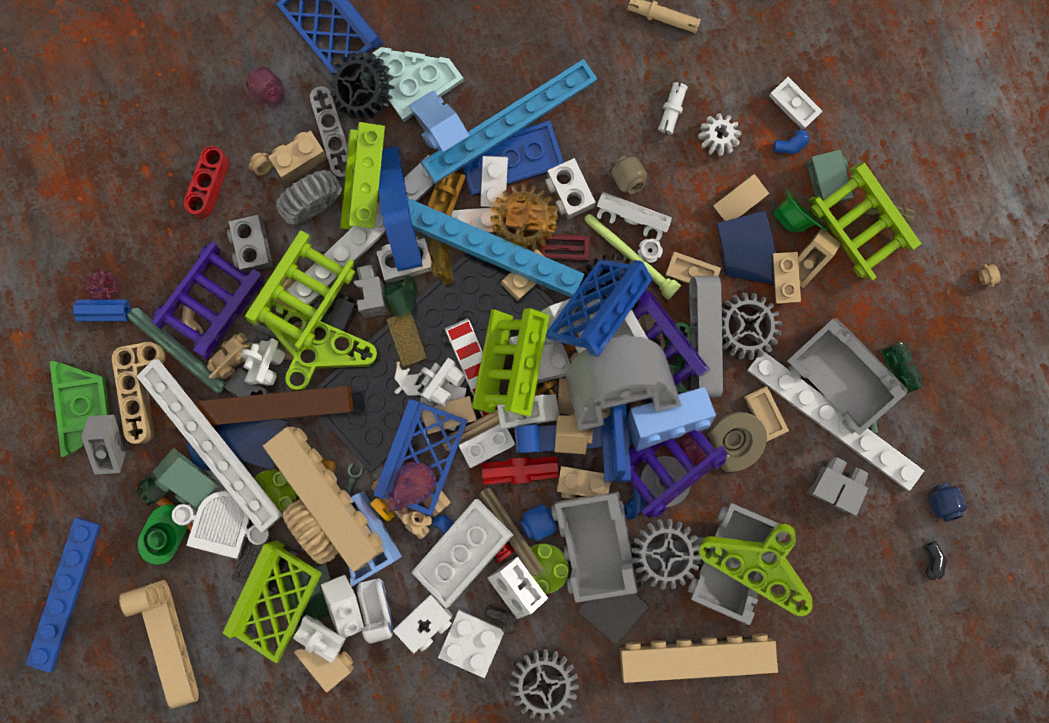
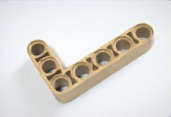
(165, 639)

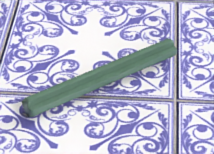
(176, 350)

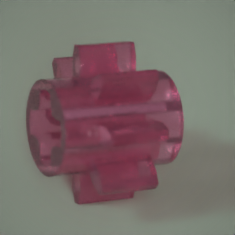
(102, 284)

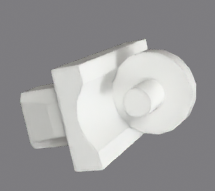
(258, 361)
(436, 382)
(319, 638)

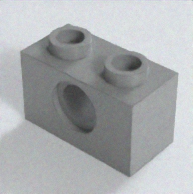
(103, 444)

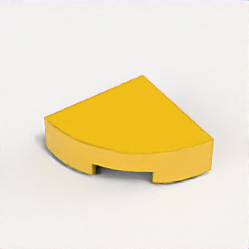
(382, 508)

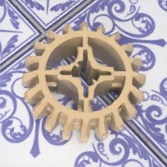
(309, 533)

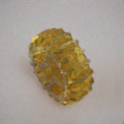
(534, 222)

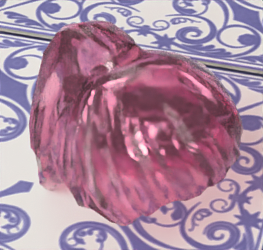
(411, 486)

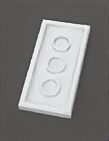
(462, 553)

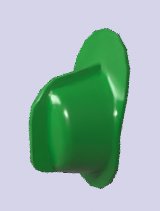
(795, 216)
(160, 536)

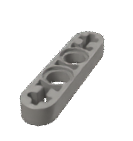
(330, 133)

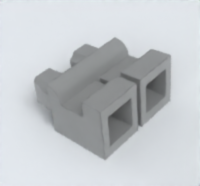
(372, 288)
(838, 489)

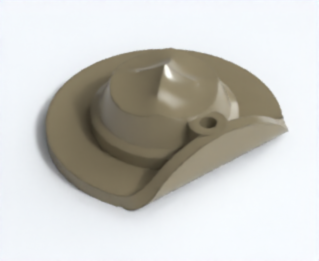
(742, 438)

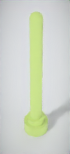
(667, 286)

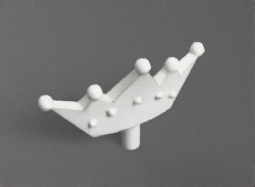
(407, 382)

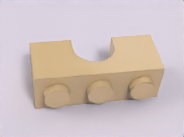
(567, 436)

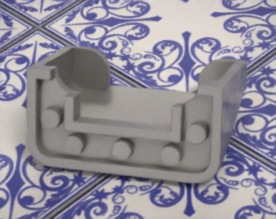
(848, 376)
(717, 588)

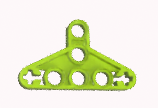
(325, 351)
(773, 573)

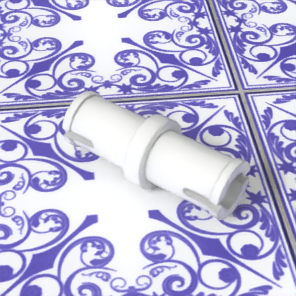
(672, 108)

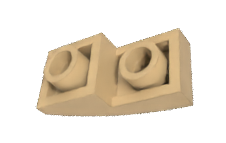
(741, 198)

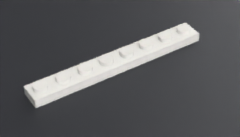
(359, 239)
(827, 416)
(209, 445)

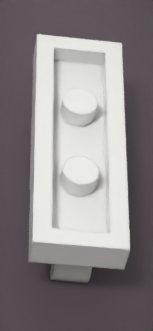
(633, 214)

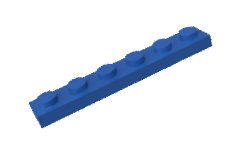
(63, 594)

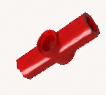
(520, 470)

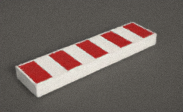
(467, 352)

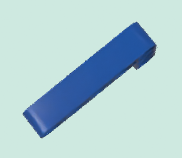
(396, 211)
(542, 438)

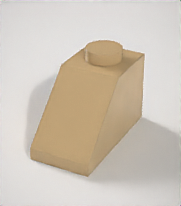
(816, 255)
(323, 671)

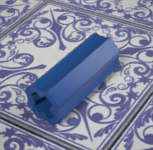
(101, 310)

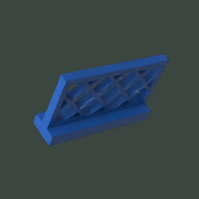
(349, 13)
(610, 311)
(403, 442)
(616, 446)

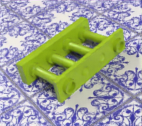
(362, 176)
(874, 198)
(288, 269)
(525, 366)

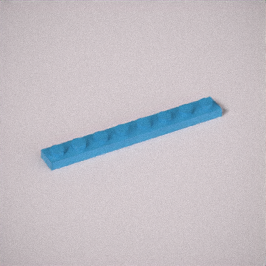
(510, 121)
(494, 249)

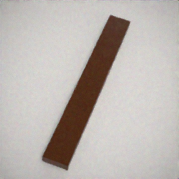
(273, 406)

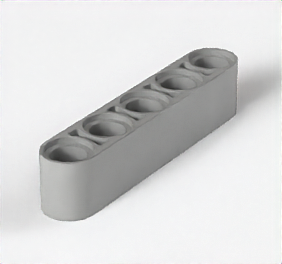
(707, 331)

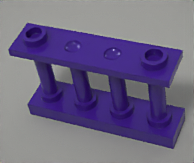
(219, 322)
(679, 343)
(657, 506)

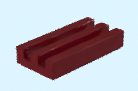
(567, 257)

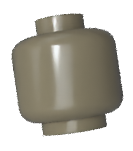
(629, 174)

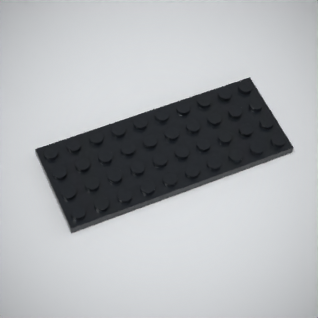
(376, 406)

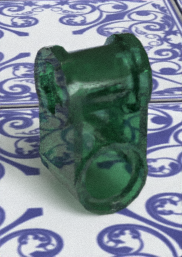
(401, 295)

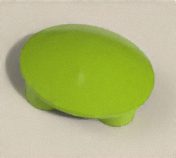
(276, 488)
(554, 567)

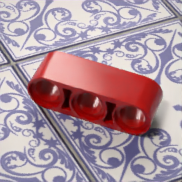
(206, 170)

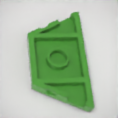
(75, 398)

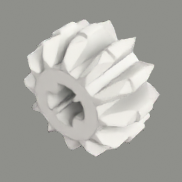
(729, 135)

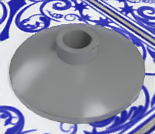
(653, 483)

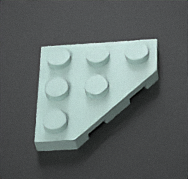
(416, 76)

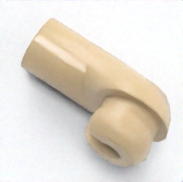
(188, 319)

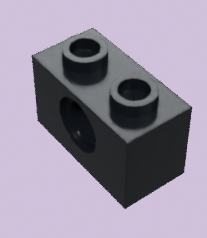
(342, 314)

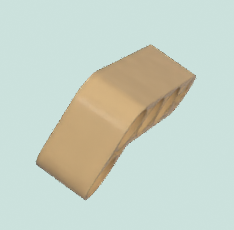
(139, 393)

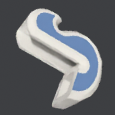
(375, 611)

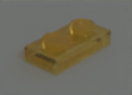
(441, 265)
(406, 339)

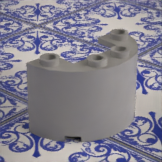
(622, 373)
(596, 546)

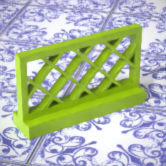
(252, 595)

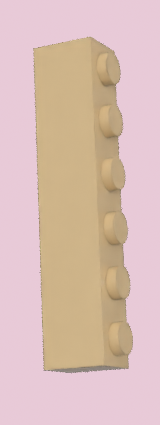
(324, 498)
(698, 659)

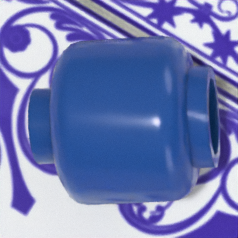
(538, 522)

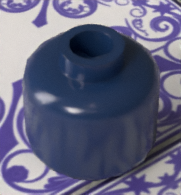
(947, 502)

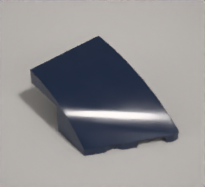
(747, 248)
(248, 438)

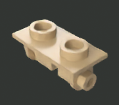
(786, 277)
(224, 364)

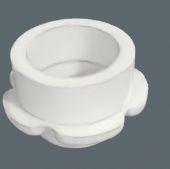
(656, 250)

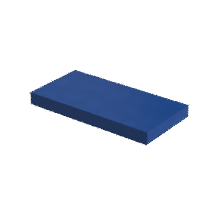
(528, 153)

